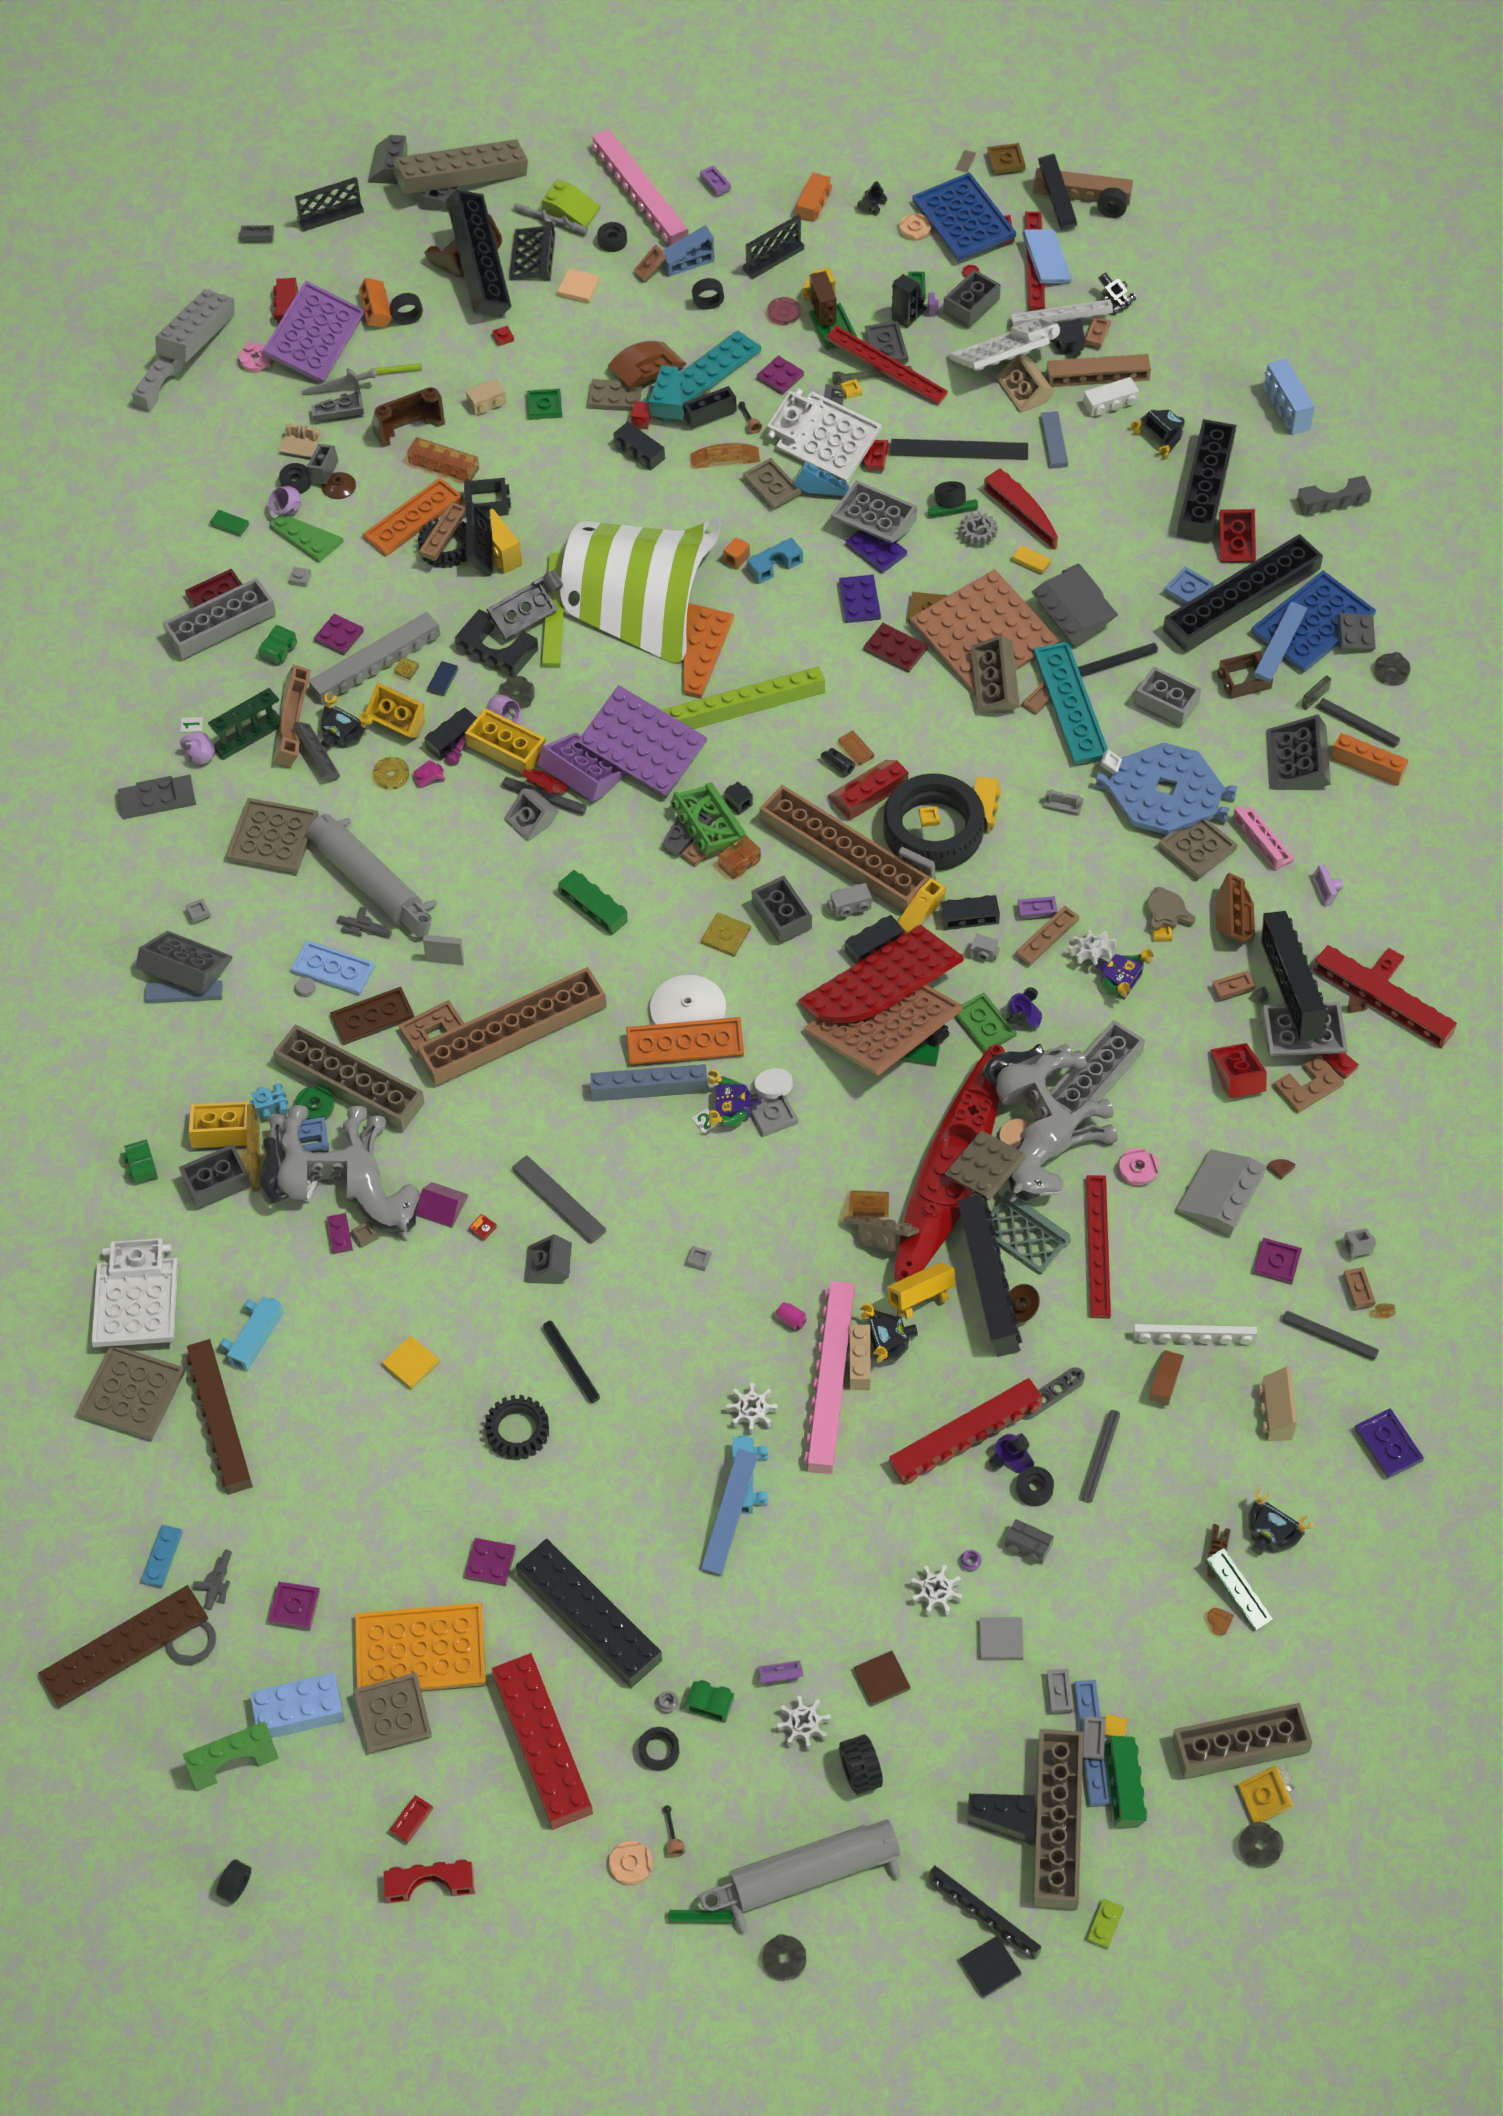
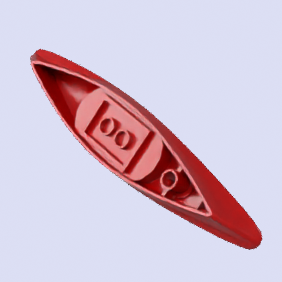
(934, 1196)

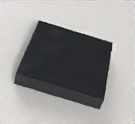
(990, 1966)

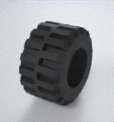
(860, 1764)

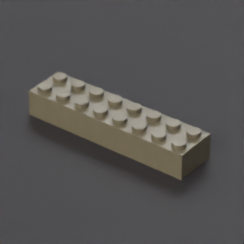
(460, 166)
(349, 1077)
(1058, 1819)

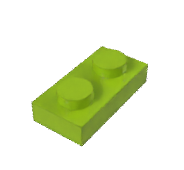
(1105, 1924)

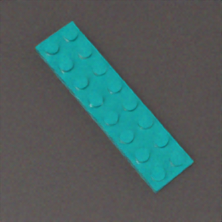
(714, 366)
(1071, 702)

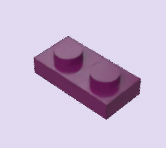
(339, 1233)

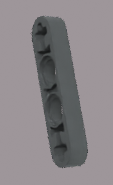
(1054, 1397)

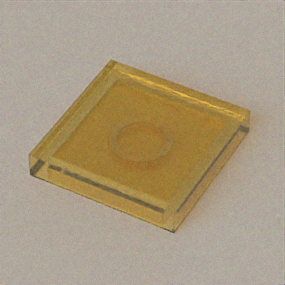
(725, 934)

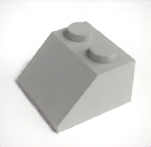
(531, 813)

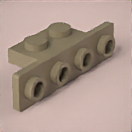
(880, 1233)

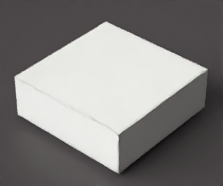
(1110, 762)

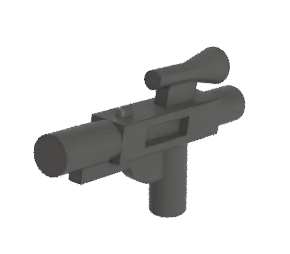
(362, 923)
(214, 1581)

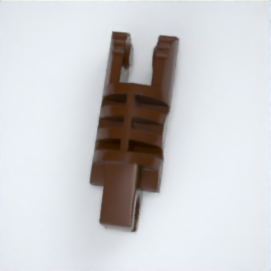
(1216, 1545)

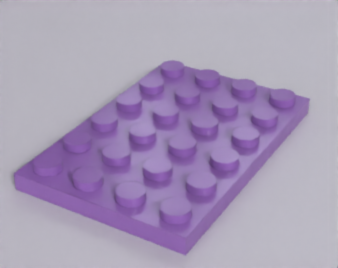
(313, 332)
(642, 741)

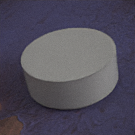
(305, 987)

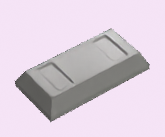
(1094, 1737)

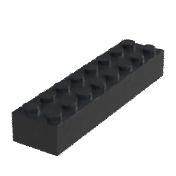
(478, 253)
(1206, 480)
(1294, 976)
(990, 1275)
(589, 1613)

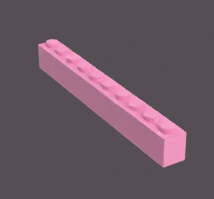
(639, 187)
(831, 1377)

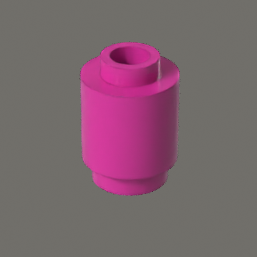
(791, 1315)

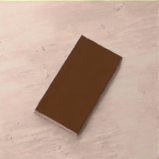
(372, 1015)

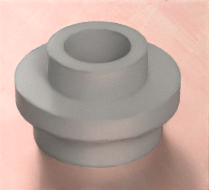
(667, 1695)

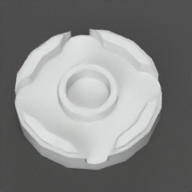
(773, 1083)

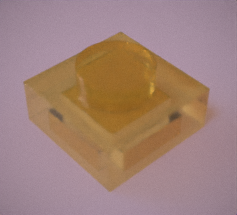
(406, 668)

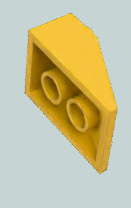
(506, 545)

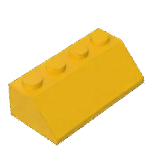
(505, 741)

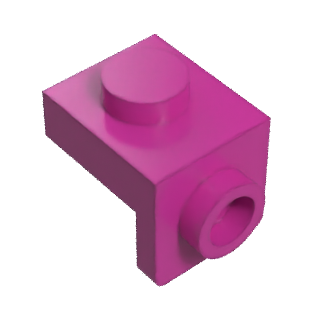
(428, 772)

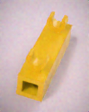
(921, 1286)

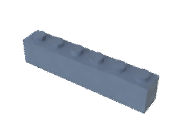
(649, 1082)

